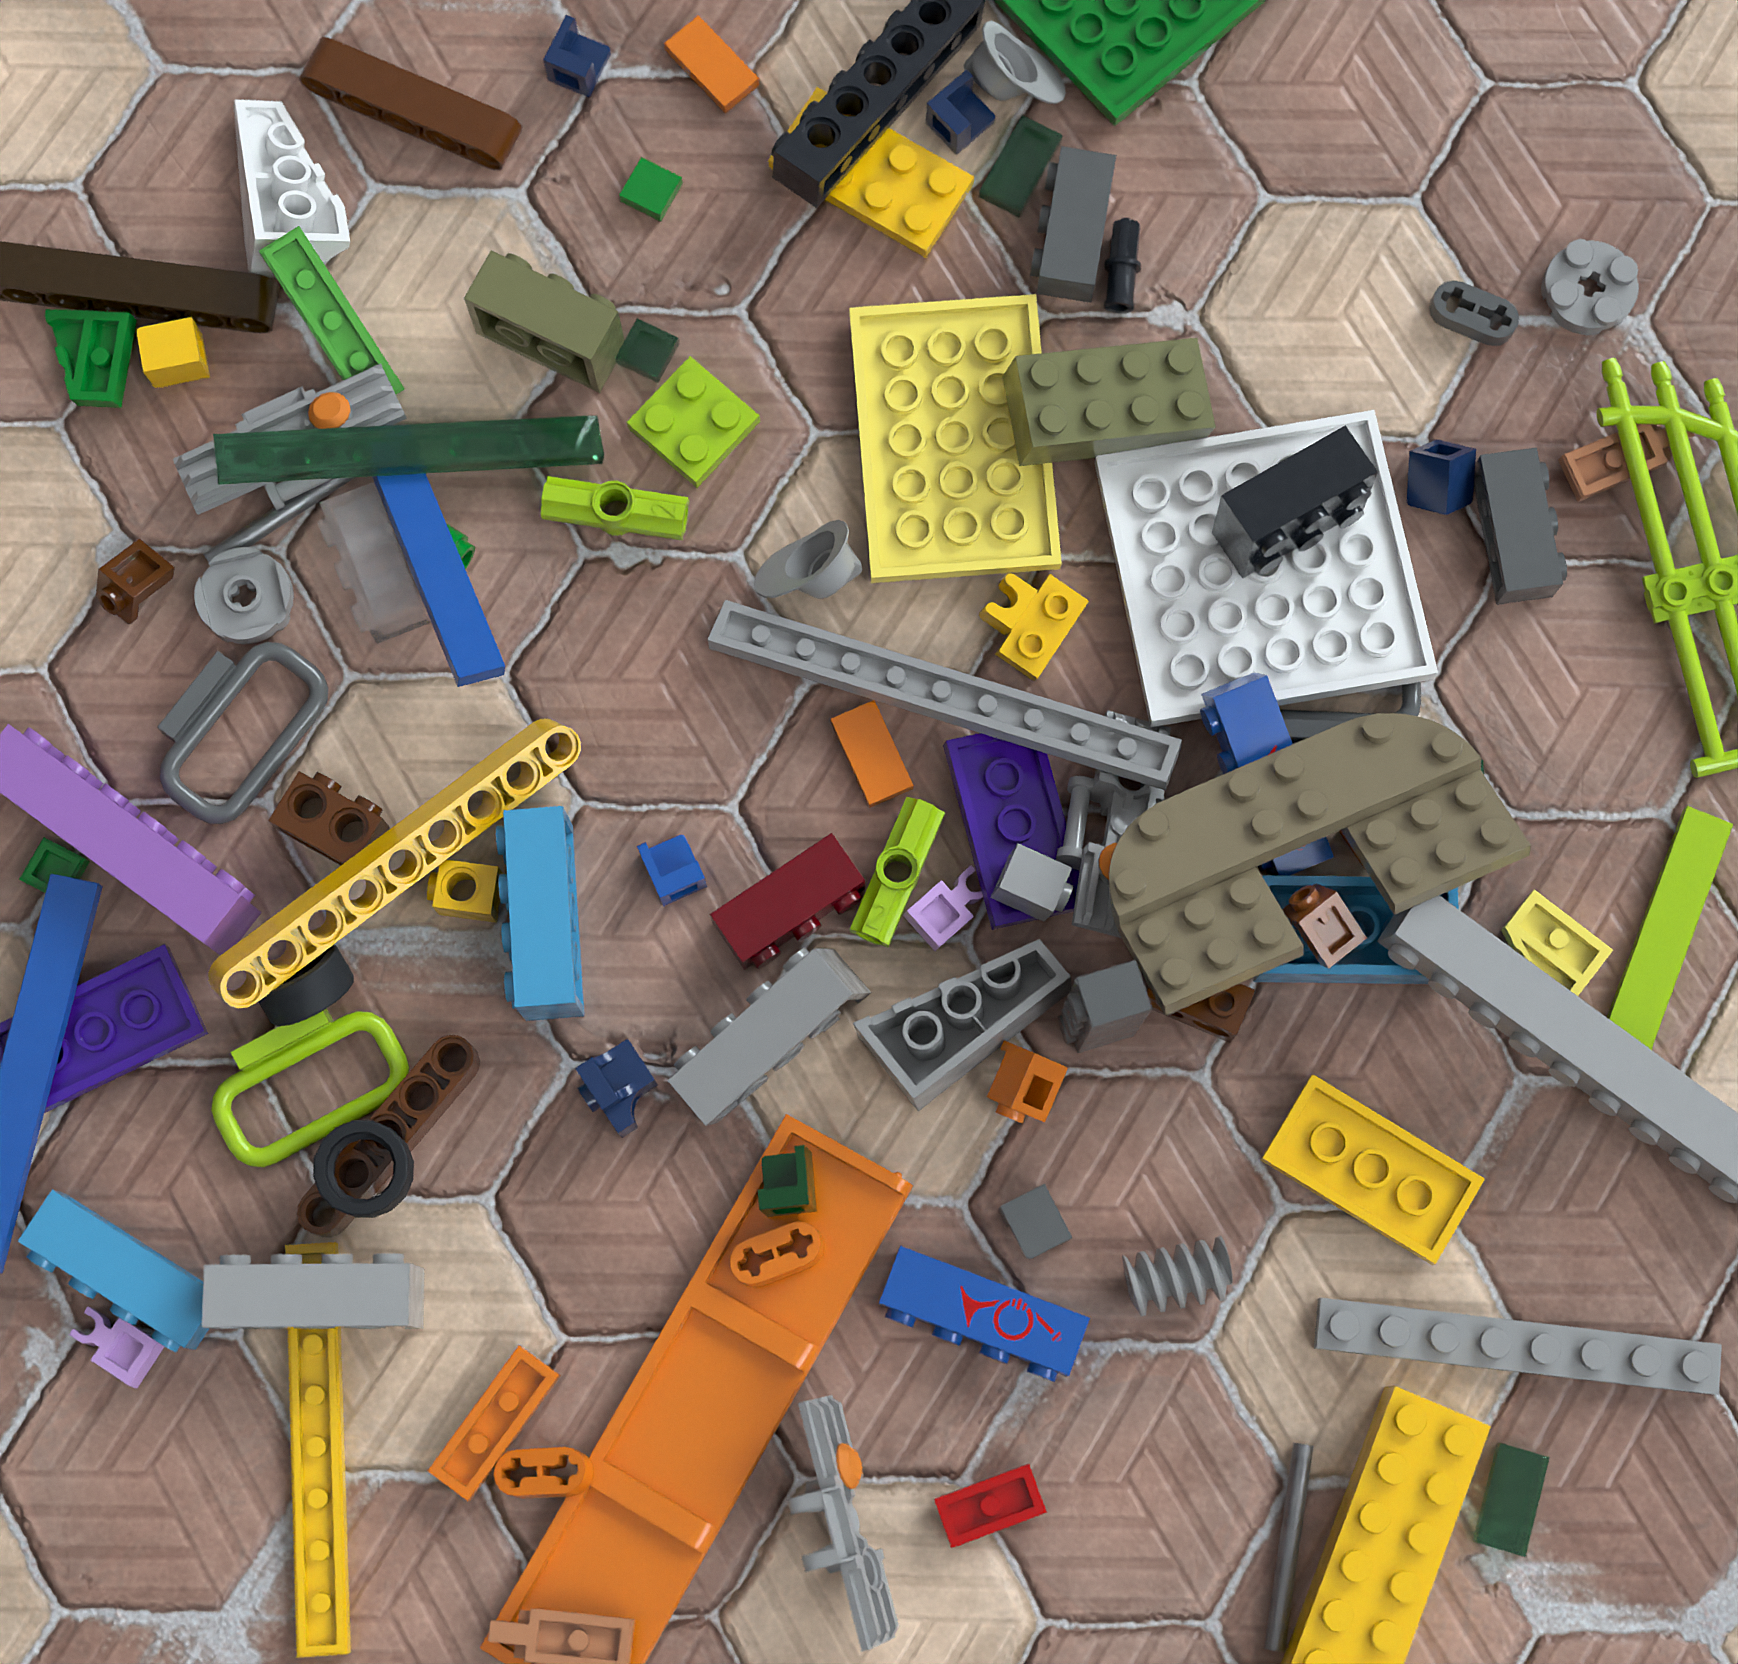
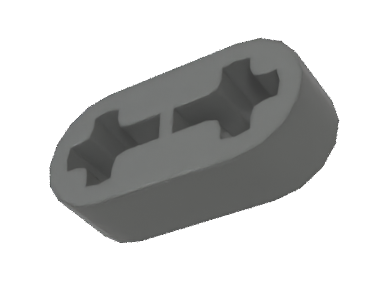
(1473, 313)

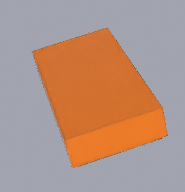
(711, 64)
(871, 753)

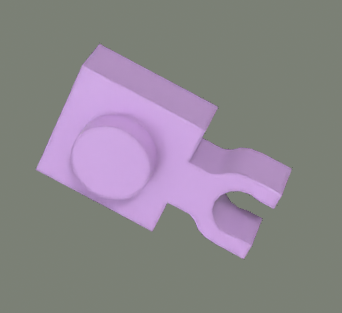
(943, 911)
(122, 1349)

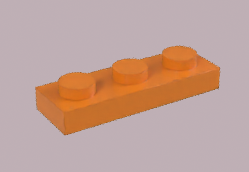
(494, 1423)

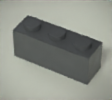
(1073, 224)
(1518, 526)

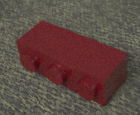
(789, 903)

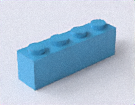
(119, 1268)

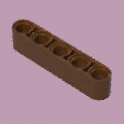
(410, 103)
(413, 1126)

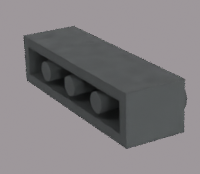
(1104, 1007)

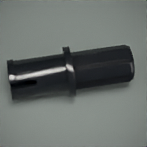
(1122, 266)

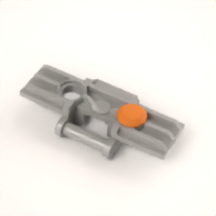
(354, 402)
(1121, 808)
(832, 1492)

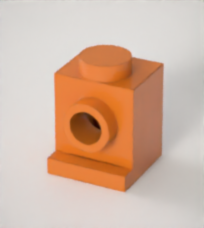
(1025, 1084)

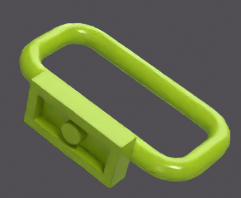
(286, 1047)

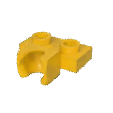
(1033, 622)

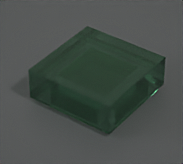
(647, 350)

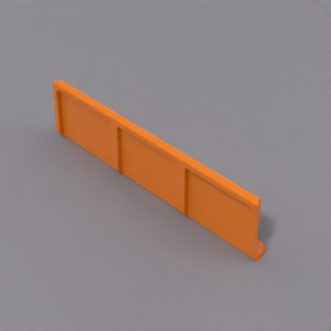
(707, 1403)

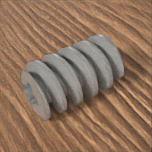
(1179, 1275)

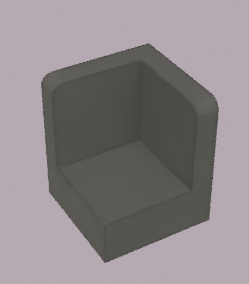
(1035, 1222)

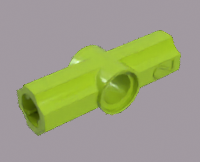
(584, 505)
(887, 900)

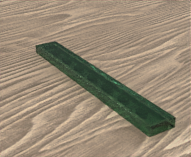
(407, 449)

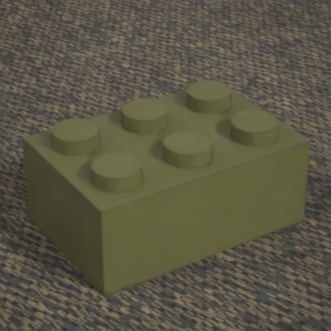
(545, 319)

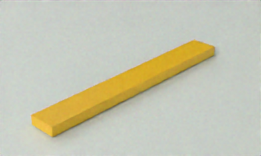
(318, 1482)

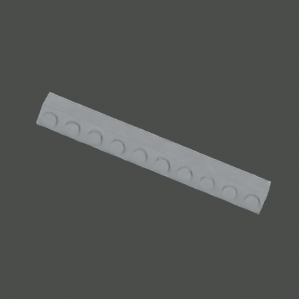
(1570, 1038)

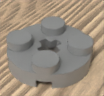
(1611, 271)
(221, 582)

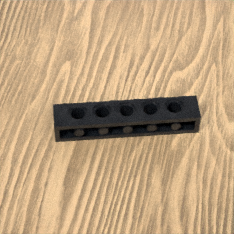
(816, 171)

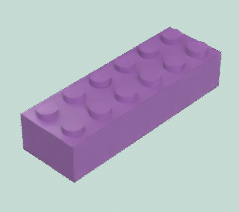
(128, 848)

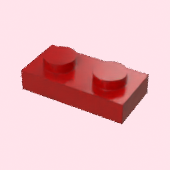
(990, 1505)

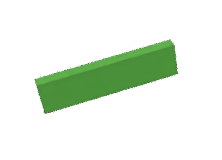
(324, 307)

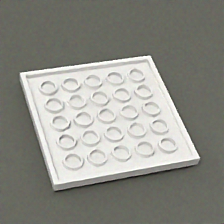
(1314, 624)

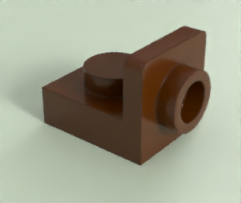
(131, 579)

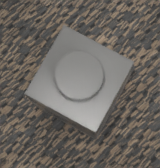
(1033, 883)

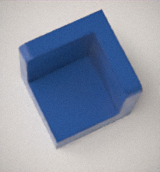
(672, 869)

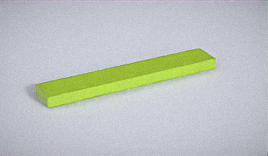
(1669, 924)

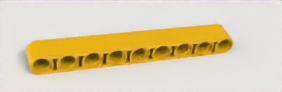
(373, 862)

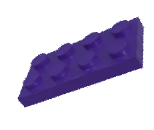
(1006, 801)
(121, 1024)

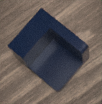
(575, 59)
(958, 113)
(1441, 476)

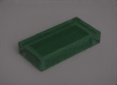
(1020, 166)
(1511, 1499)

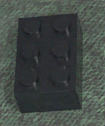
(1294, 503)

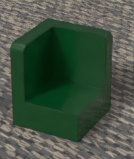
(788, 1183)

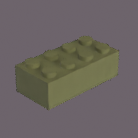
(1107, 400)

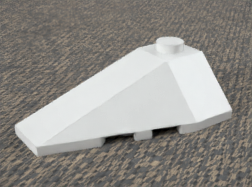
(282, 185)

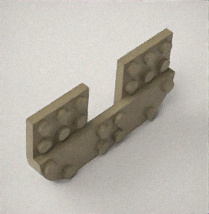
(1389, 781)

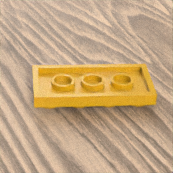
(899, 188)
(1372, 1169)

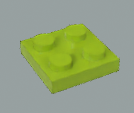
(693, 422)

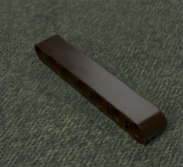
(137, 287)

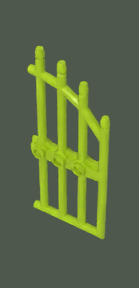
(1696, 588)

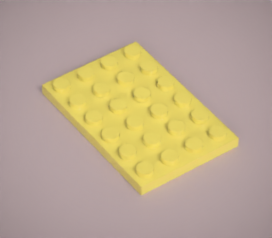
(942, 444)

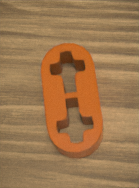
(781, 1265)
(543, 1460)

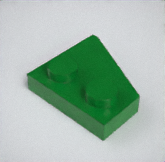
(94, 354)

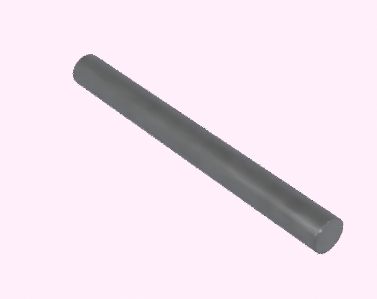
(275, 518)
(1288, 1547)

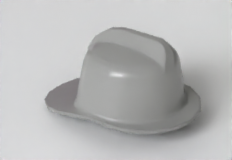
(1010, 68)
(812, 564)

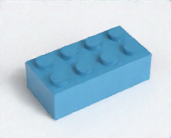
(542, 913)
(1368, 960)

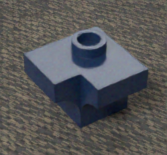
(616, 1084)

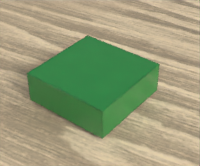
(651, 189)
(52, 859)

